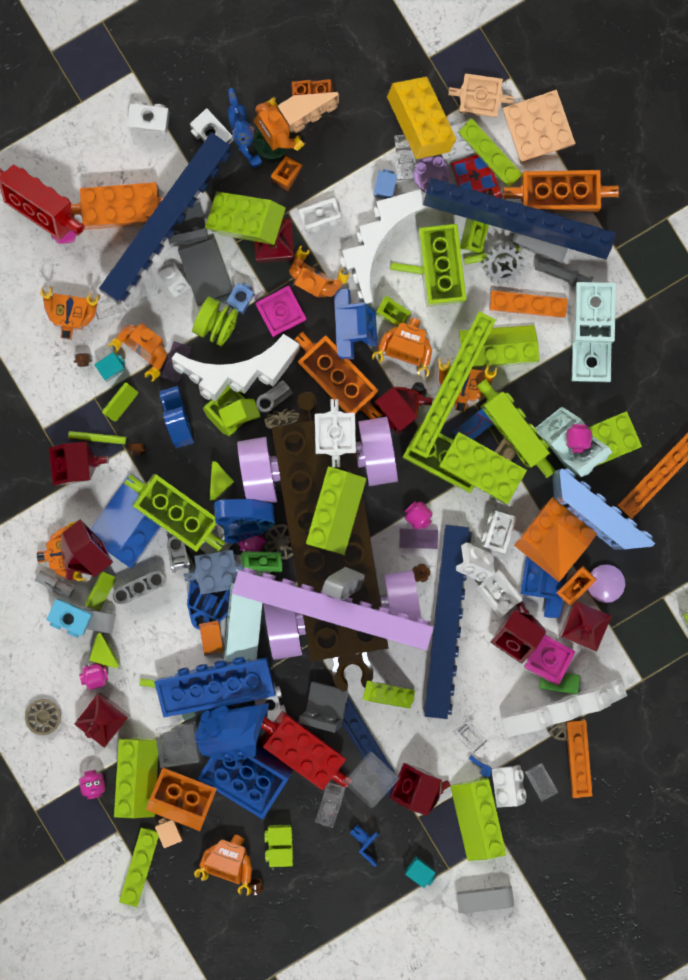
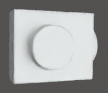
(174, 280)

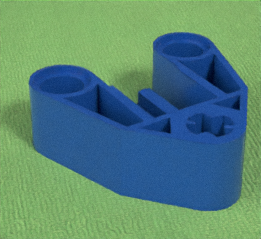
(176, 417)
(243, 518)
(193, 600)

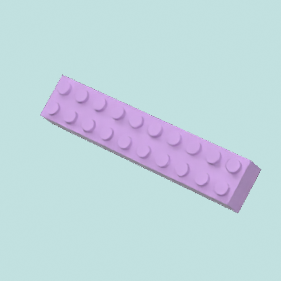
(327, 608)

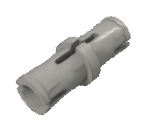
(54, 584)

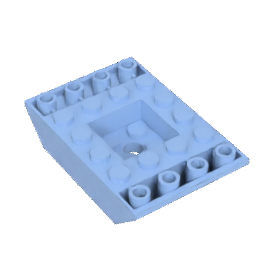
(596, 514)

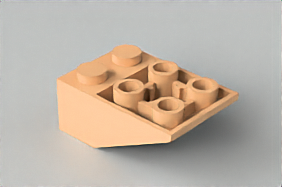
(306, 108)

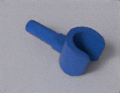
(255, 161)
(485, 771)

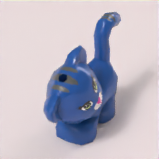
(242, 130)

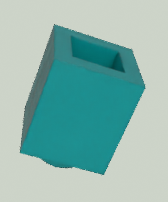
(110, 366)
(420, 872)

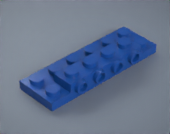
(215, 686)

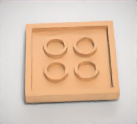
(538, 126)

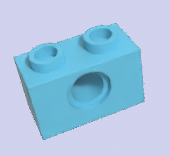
(81, 617)

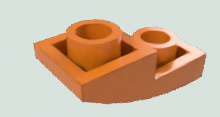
(311, 87)
(211, 638)

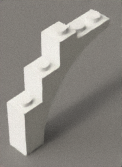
(391, 213)
(240, 376)
(565, 709)

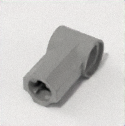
(274, 396)

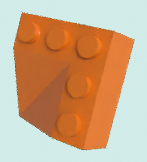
(555, 539)

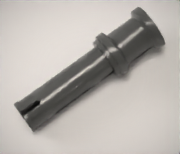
(558, 272)

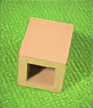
(168, 832)

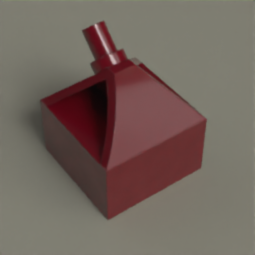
(282, 249)
(401, 407)
(73, 463)
(83, 551)
(585, 626)
(519, 634)
(102, 720)
(418, 789)

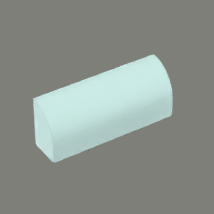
(242, 627)

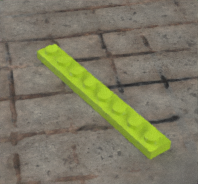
(452, 385)

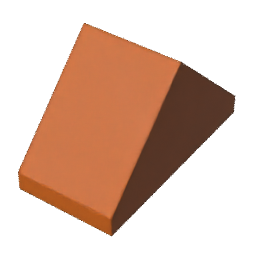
(286, 173)
(576, 585)

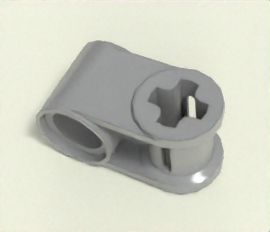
(177, 556)

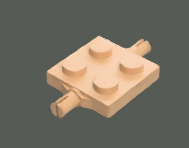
(481, 95)

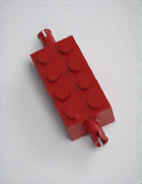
(38, 202)
(302, 750)

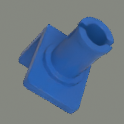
(366, 841)

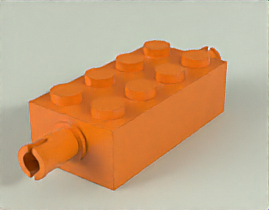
(561, 191)
(117, 205)
(338, 376)

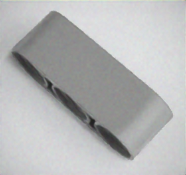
(544, 249)
(343, 583)
(129, 588)
(100, 621)
(485, 899)

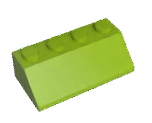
(507, 346)
(336, 510)
(135, 777)
(478, 819)

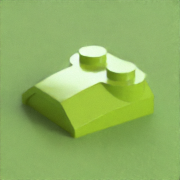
(211, 409)

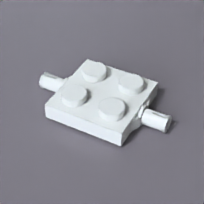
(335, 433)

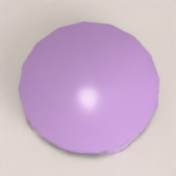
(429, 168)
(609, 583)

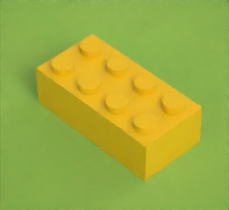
(421, 117)

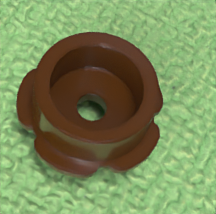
(82, 359)
(136, 448)
(426, 572)
(256, 886)

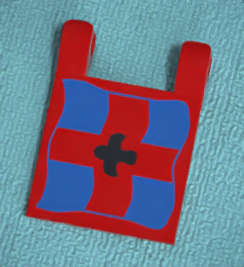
(475, 175)

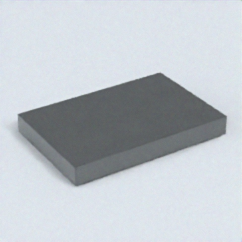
(205, 271)

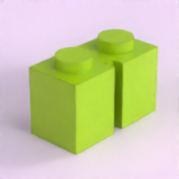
(280, 846)

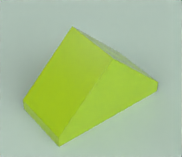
(392, 312)
(239, 412)
(219, 481)
(103, 653)

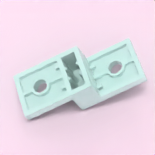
(593, 332)
(554, 433)

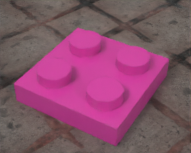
(280, 311)
(550, 660)

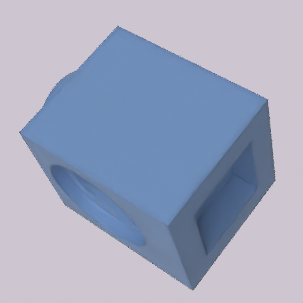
(385, 184)
(240, 306)

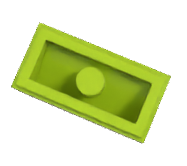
(474, 236)
(120, 402)
(100, 591)

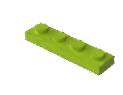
(489, 152)
(388, 694)
(139, 867)

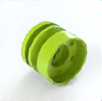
(215, 321)

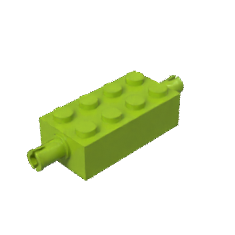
(514, 428)
(174, 512)

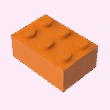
(181, 799)

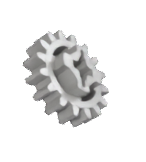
(506, 257)

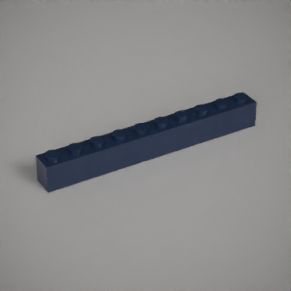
(165, 218)
(519, 218)
(446, 624)

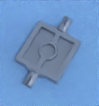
(214, 571)

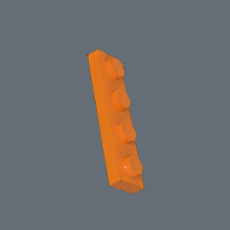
(528, 304)
(578, 758)

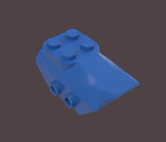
(230, 733)

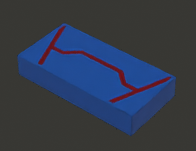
(474, 425)

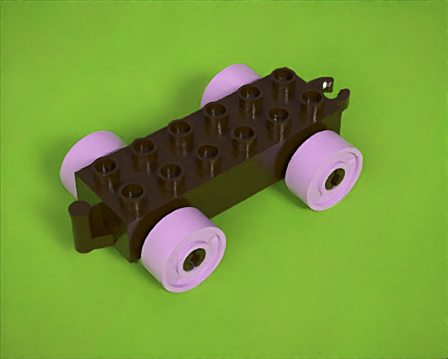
(301, 483)

